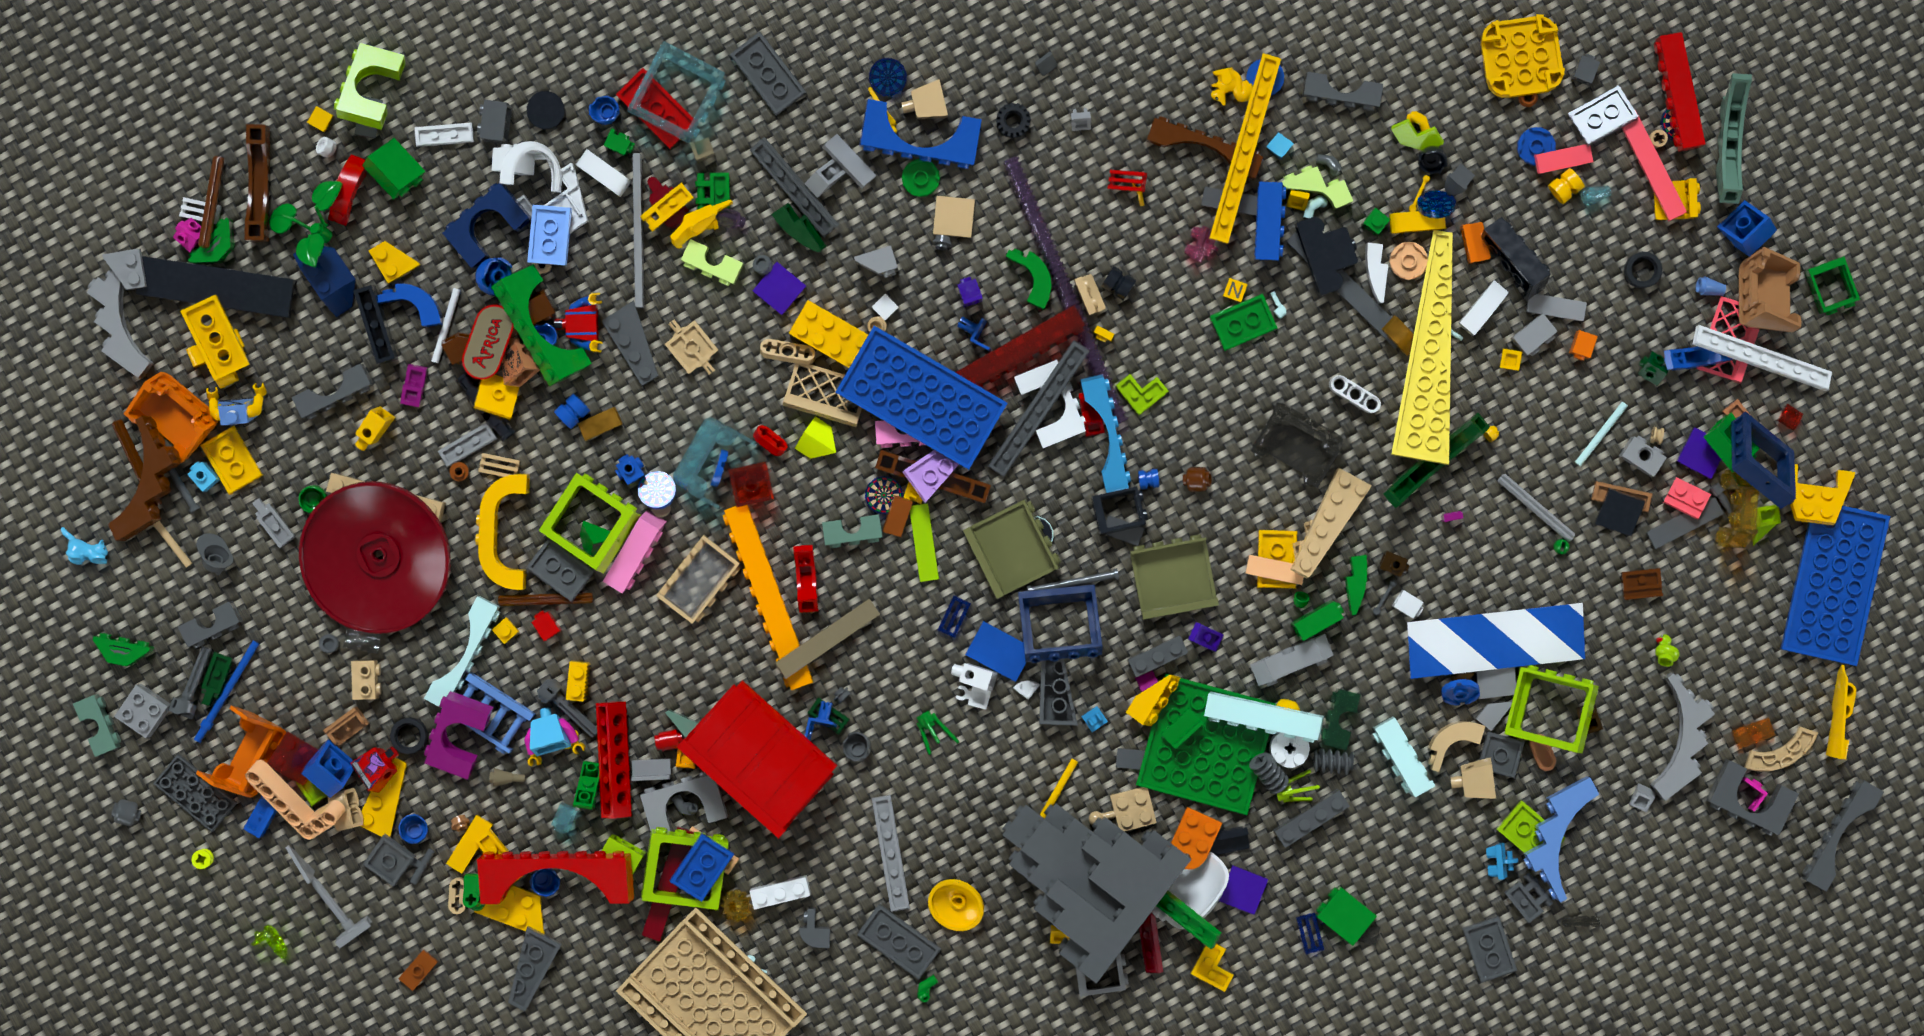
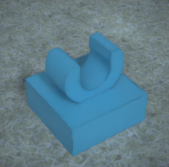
(1094, 719)

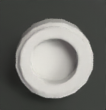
(326, 147)

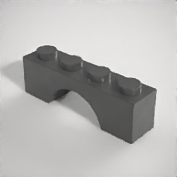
(1318, 87)
(354, 381)
(1312, 818)

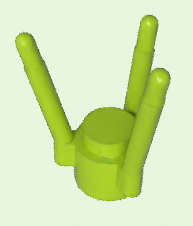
(1287, 794)

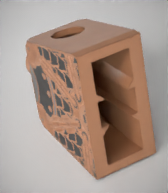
(518, 364)

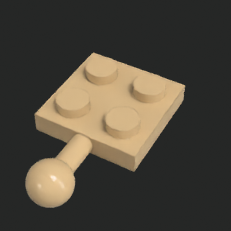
(1130, 809)

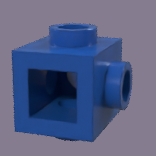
(635, 474)

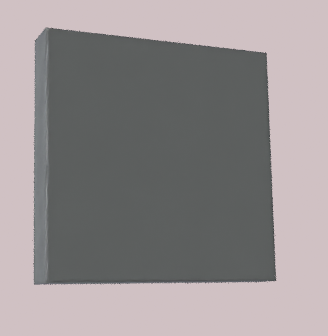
(1504, 753)
(389, 860)

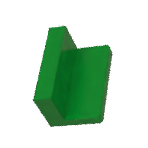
(1182, 728)

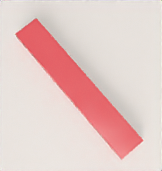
(1654, 169)

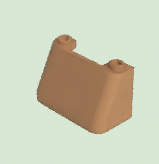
(1766, 291)

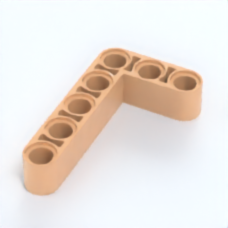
(290, 804)

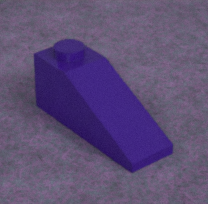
(969, 292)

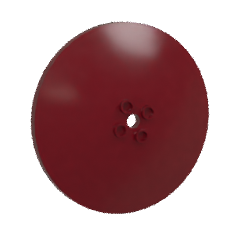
(342, 565)

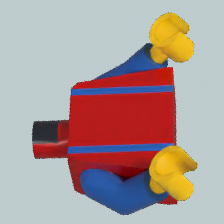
(582, 323)

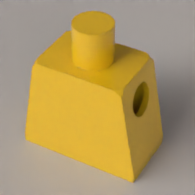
(377, 422)

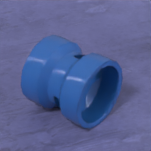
(1148, 479)

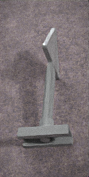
(351, 929)

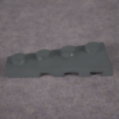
(631, 340)
(535, 959)

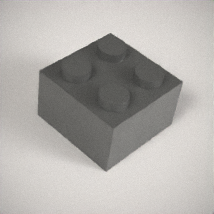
(495, 122)

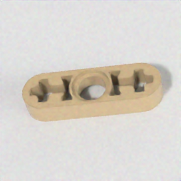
(783, 345)

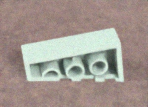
(1403, 757)

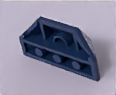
(331, 280)

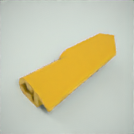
(1842, 708)

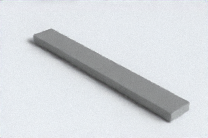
(638, 230)

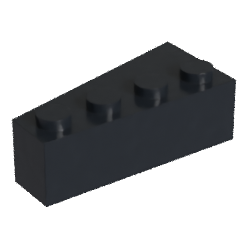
(1516, 257)

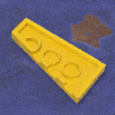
(381, 807)

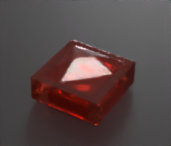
(1790, 417)

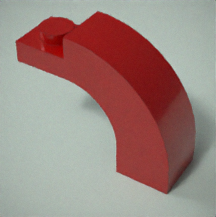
(351, 177)
(806, 578)

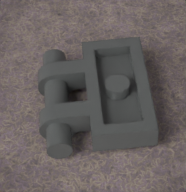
(1524, 902)

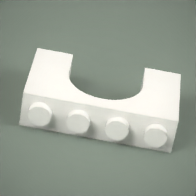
(1070, 423)

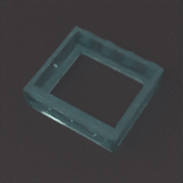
(692, 64)

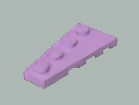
(929, 473)

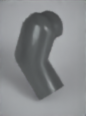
(1331, 162)
(684, 807)

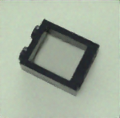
(1099, 513)

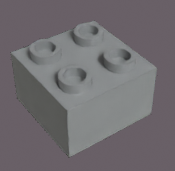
(143, 710)

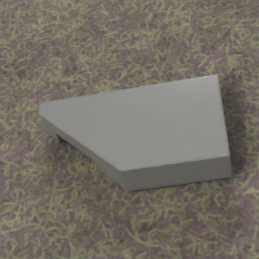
(1493, 713)

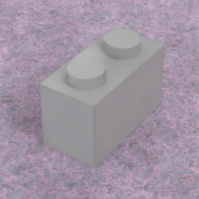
(1534, 334)

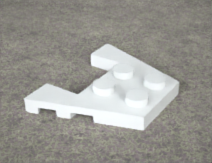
(569, 198)

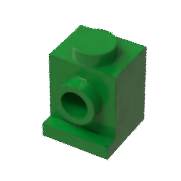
(619, 143)

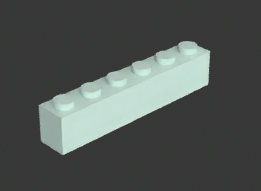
(1264, 716)

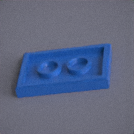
(998, 651)
(701, 867)

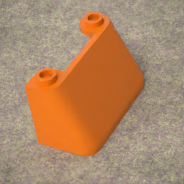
(176, 410)

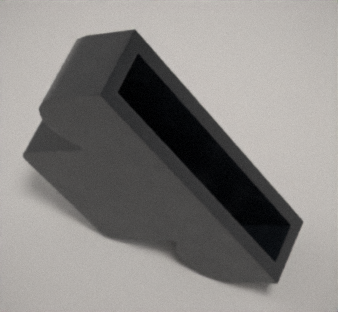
(1326, 253)

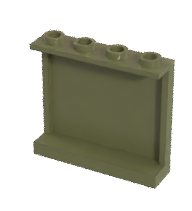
(1012, 548)
(1173, 577)

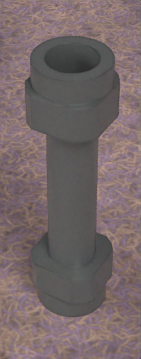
(1717, 490)

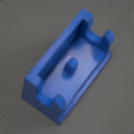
(260, 818)

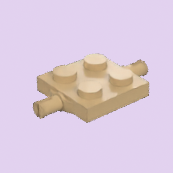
(691, 347)

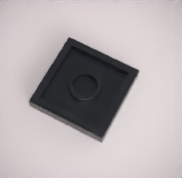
(1619, 511)

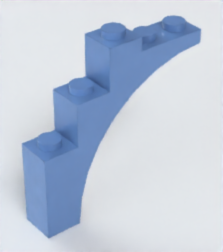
(1551, 831)

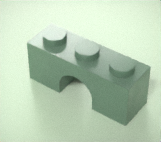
(835, 534)
(106, 738)

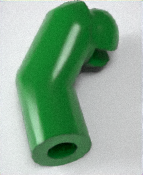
(924, 988)

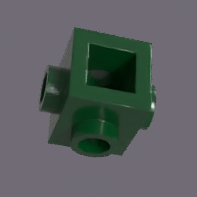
(1653, 368)

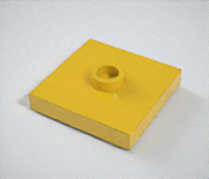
(496, 397)

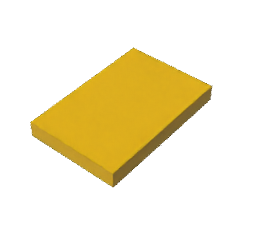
(231, 460)
(1276, 546)

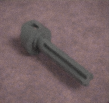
(184, 705)
(568, 708)

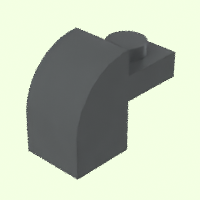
(814, 935)

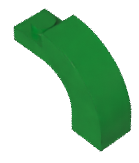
(1041, 278)

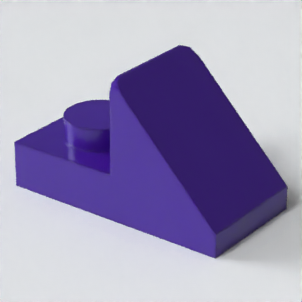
(1205, 636)

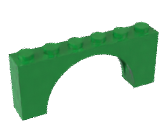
(553, 362)

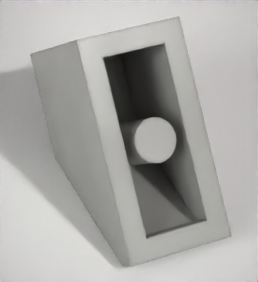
(825, 178)

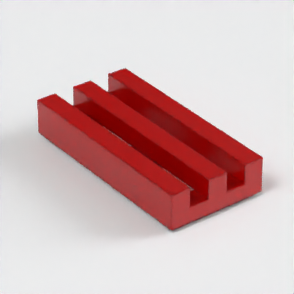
(1113, 179)

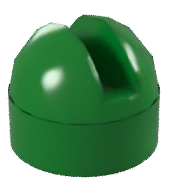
(1557, 546)
(1300, 599)

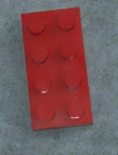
(660, 103)

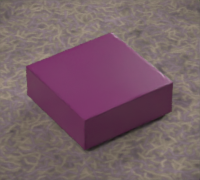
(1451, 516)

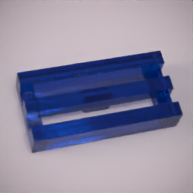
(947, 631)
(1314, 949)

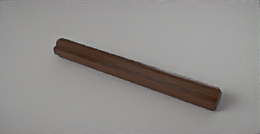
(211, 202)
(130, 450)
(542, 599)

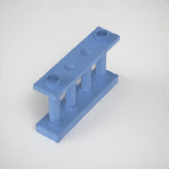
(507, 704)

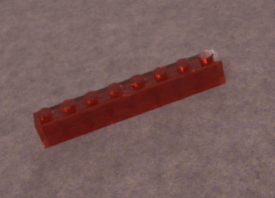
(1024, 347)

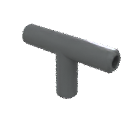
(421, 866)

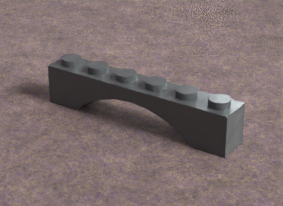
(1822, 867)

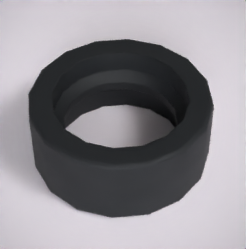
(1657, 269)
(423, 735)

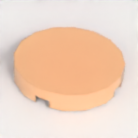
(1408, 260)

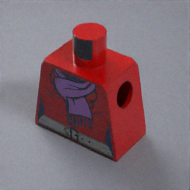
(376, 767)

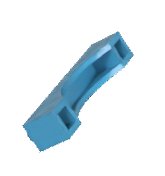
(1096, 395)

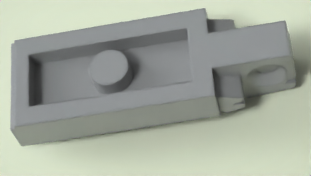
(273, 523)

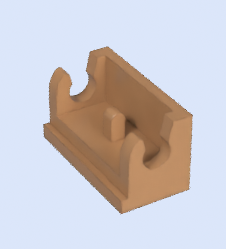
(346, 726)

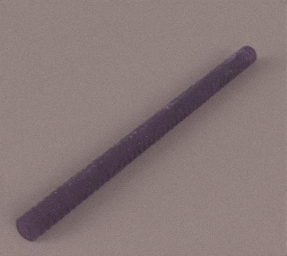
(1059, 275)

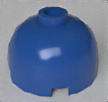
(490, 272)

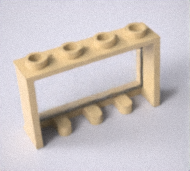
(698, 580)

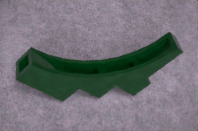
(1422, 470)

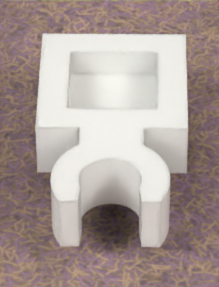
(977, 697)

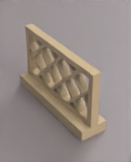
(816, 407)

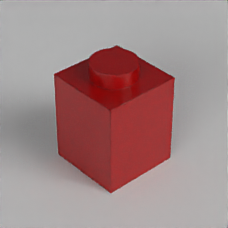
(546, 625)

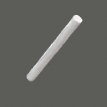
(446, 324)

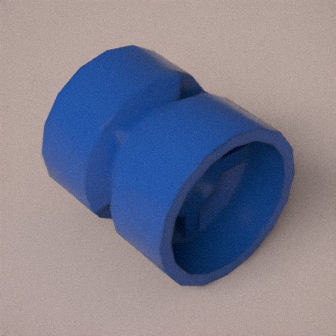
(572, 411)

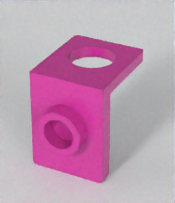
(1760, 797)

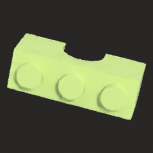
(727, 270)

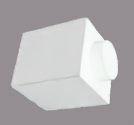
(1408, 604)

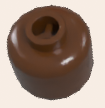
(1197, 479)

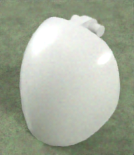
(1198, 888)

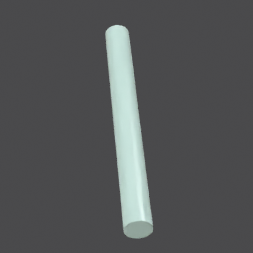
(1600, 435)

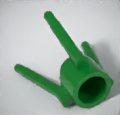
(927, 721)

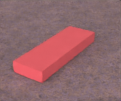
(1563, 158)

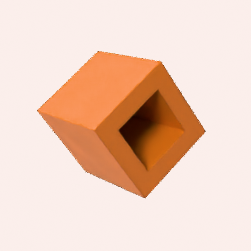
(1583, 345)

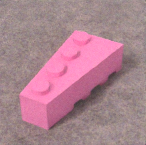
(634, 551)

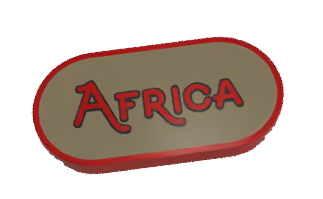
(487, 342)

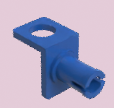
(975, 330)
(823, 719)

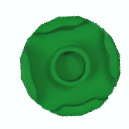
(920, 178)

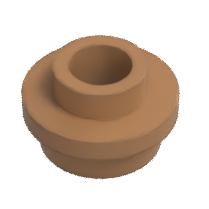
(459, 823)

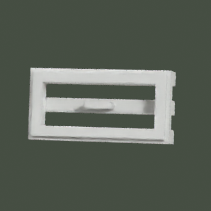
(184, 207)

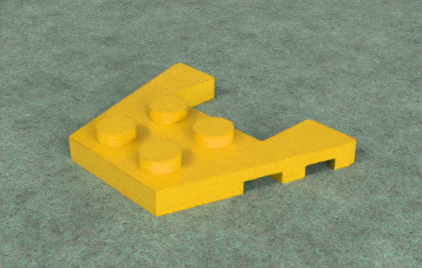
(1821, 503)

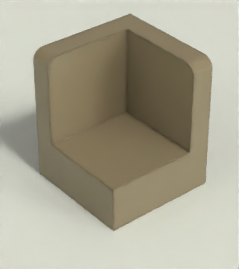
(702, 149)

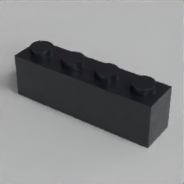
(376, 325)

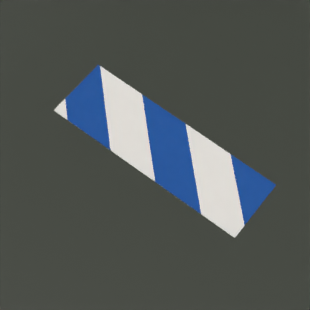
(1496, 640)

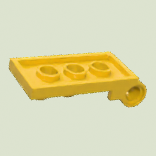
(222, 371)

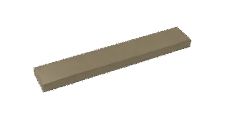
(827, 638)

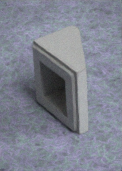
(1642, 797)

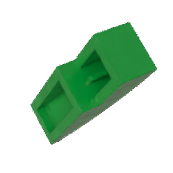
(1357, 582)

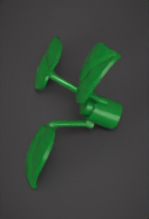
(308, 248)

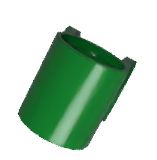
(472, 892)

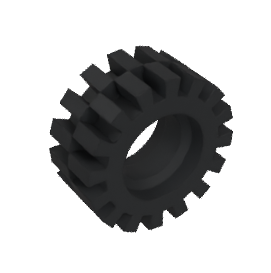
(1009, 109)

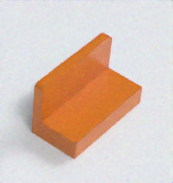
(1474, 245)

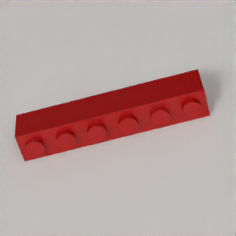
(1679, 92)

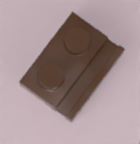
(1641, 584)

